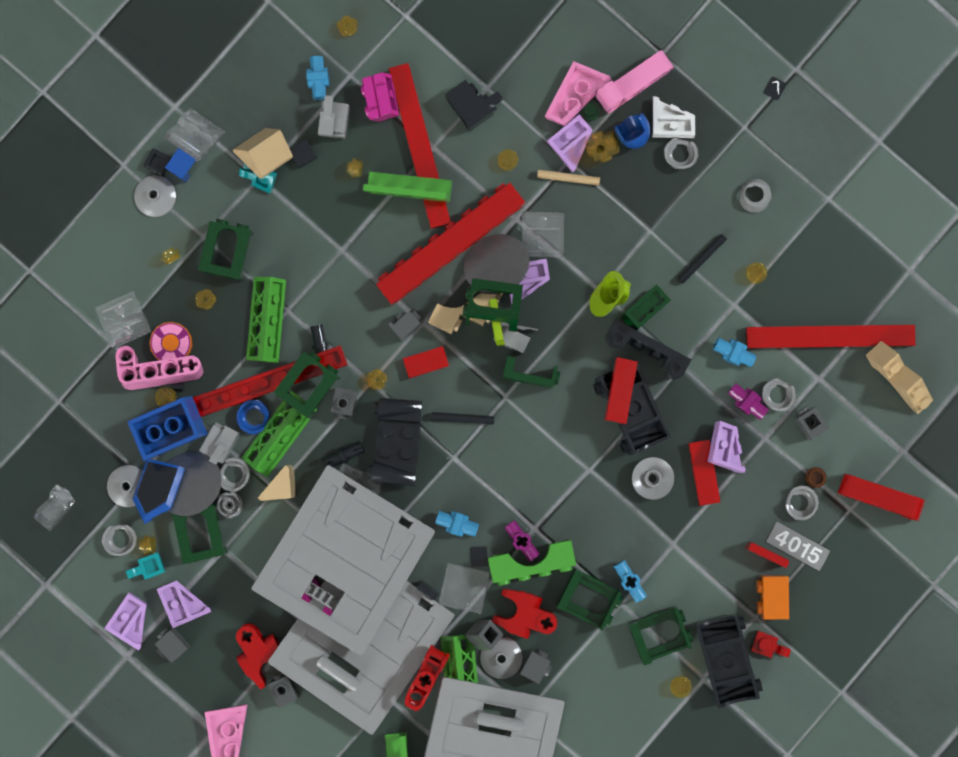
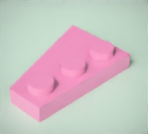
(575, 92)
(226, 730)

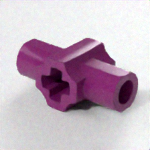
(748, 401)
(528, 550)

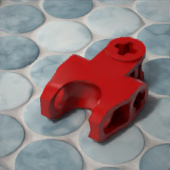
(527, 616)
(256, 652)
(431, 667)

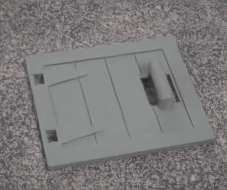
(351, 545)
(384, 667)
(461, 712)

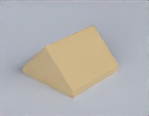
(264, 151)
(281, 486)

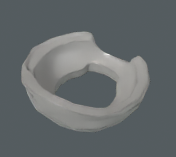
(692, 153)
(755, 206)
(788, 401)
(230, 486)
(812, 503)
(111, 548)

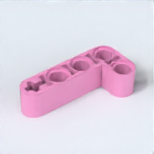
(635, 81)
(160, 368)

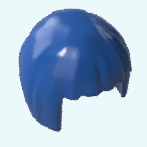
(633, 131)

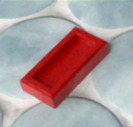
(426, 362)
(767, 554)

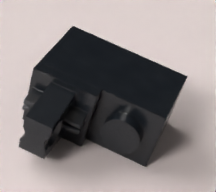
(472, 108)

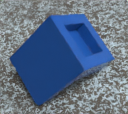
(180, 164)

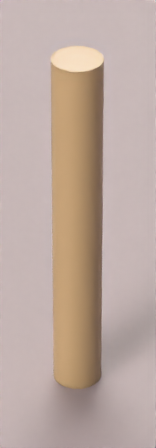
(568, 177)

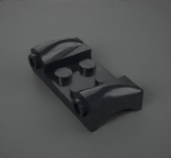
(673, 363)
(644, 421)
(396, 442)
(728, 660)

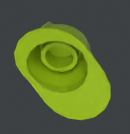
(609, 293)

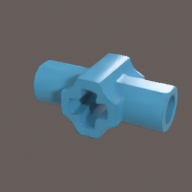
(317, 77)
(734, 352)
(457, 523)
(636, 590)

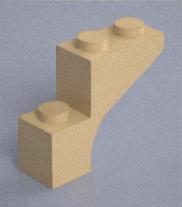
(448, 318)
(904, 380)

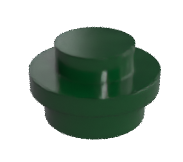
(590, 111)

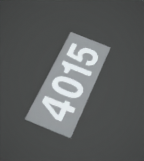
(798, 546)

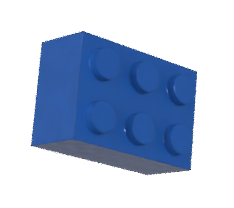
(167, 428)

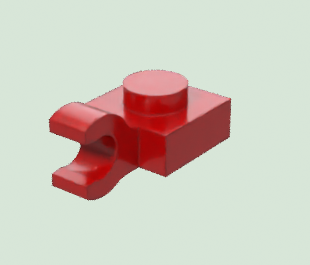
(767, 644)

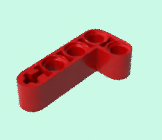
(881, 497)

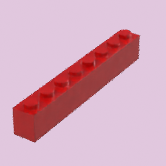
(451, 243)

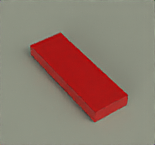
(620, 390)
(704, 473)

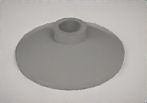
(165, 196)
(118, 477)
(663, 482)
(512, 663)

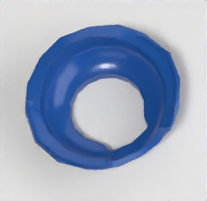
(242, 412)

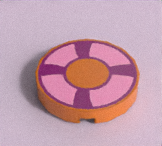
(170, 341)

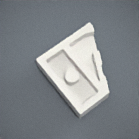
(670, 121)

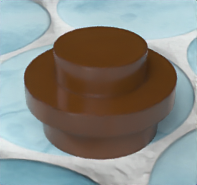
(815, 477)

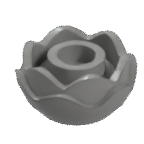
(223, 508)

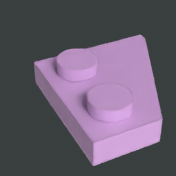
(571, 142)
(535, 277)
(726, 447)
(181, 604)
(128, 621)

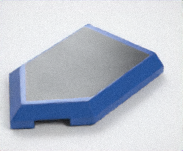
(157, 488)

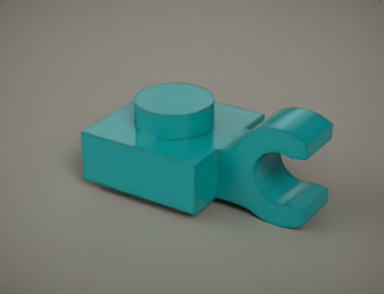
(265, 184)
(148, 566)

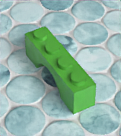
(558, 556)

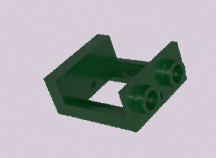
(243, 238)
(645, 308)
(476, 311)
(509, 374)
(319, 393)
(218, 547)
(598, 620)
(681, 642)

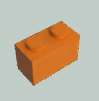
(773, 596)

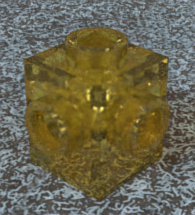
(608, 141)

